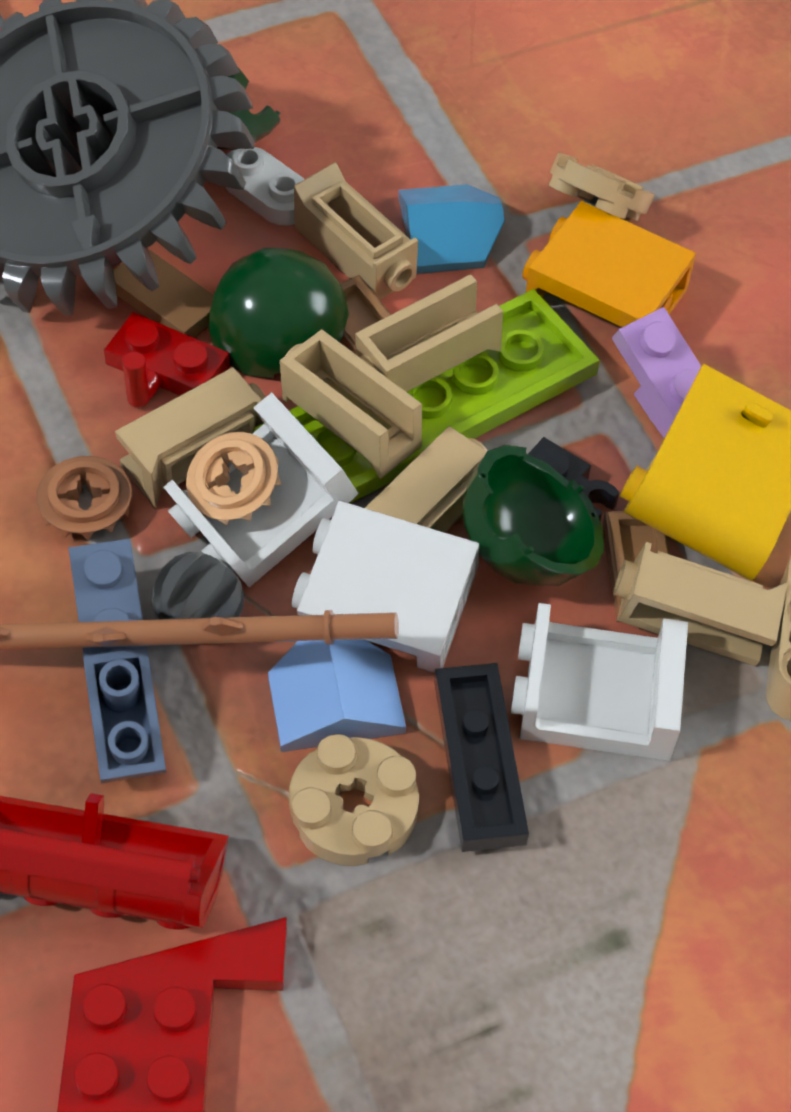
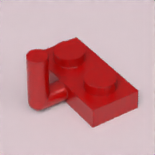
(161, 357)

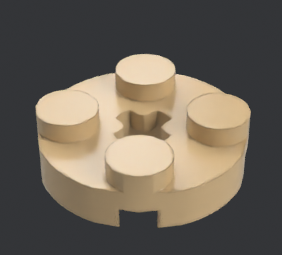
(615, 193)
(369, 831)

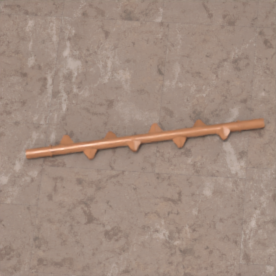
(201, 631)

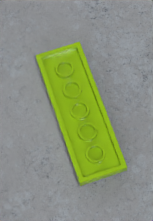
(535, 364)

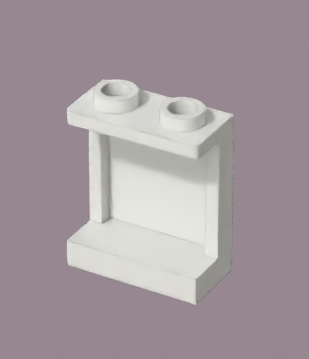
(307, 494)
(391, 566)
(601, 687)

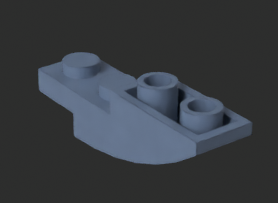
(117, 676)

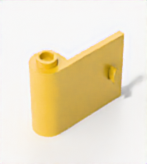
(719, 475)

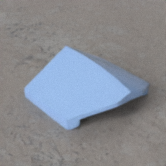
(334, 691)

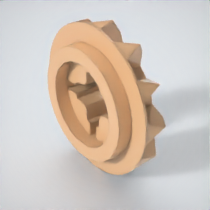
(210, 472)

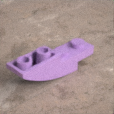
(660, 364)

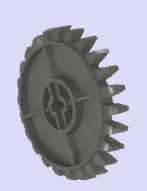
(109, 142)

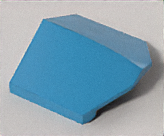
(451, 225)

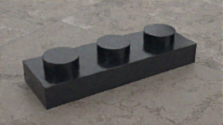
(480, 758)

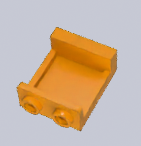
(609, 266)

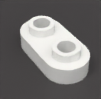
(265, 185)

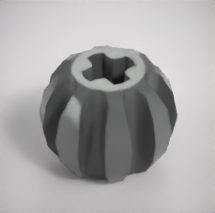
(196, 588)

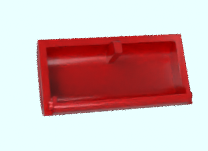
(109, 862)

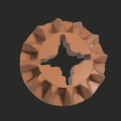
(61, 490)

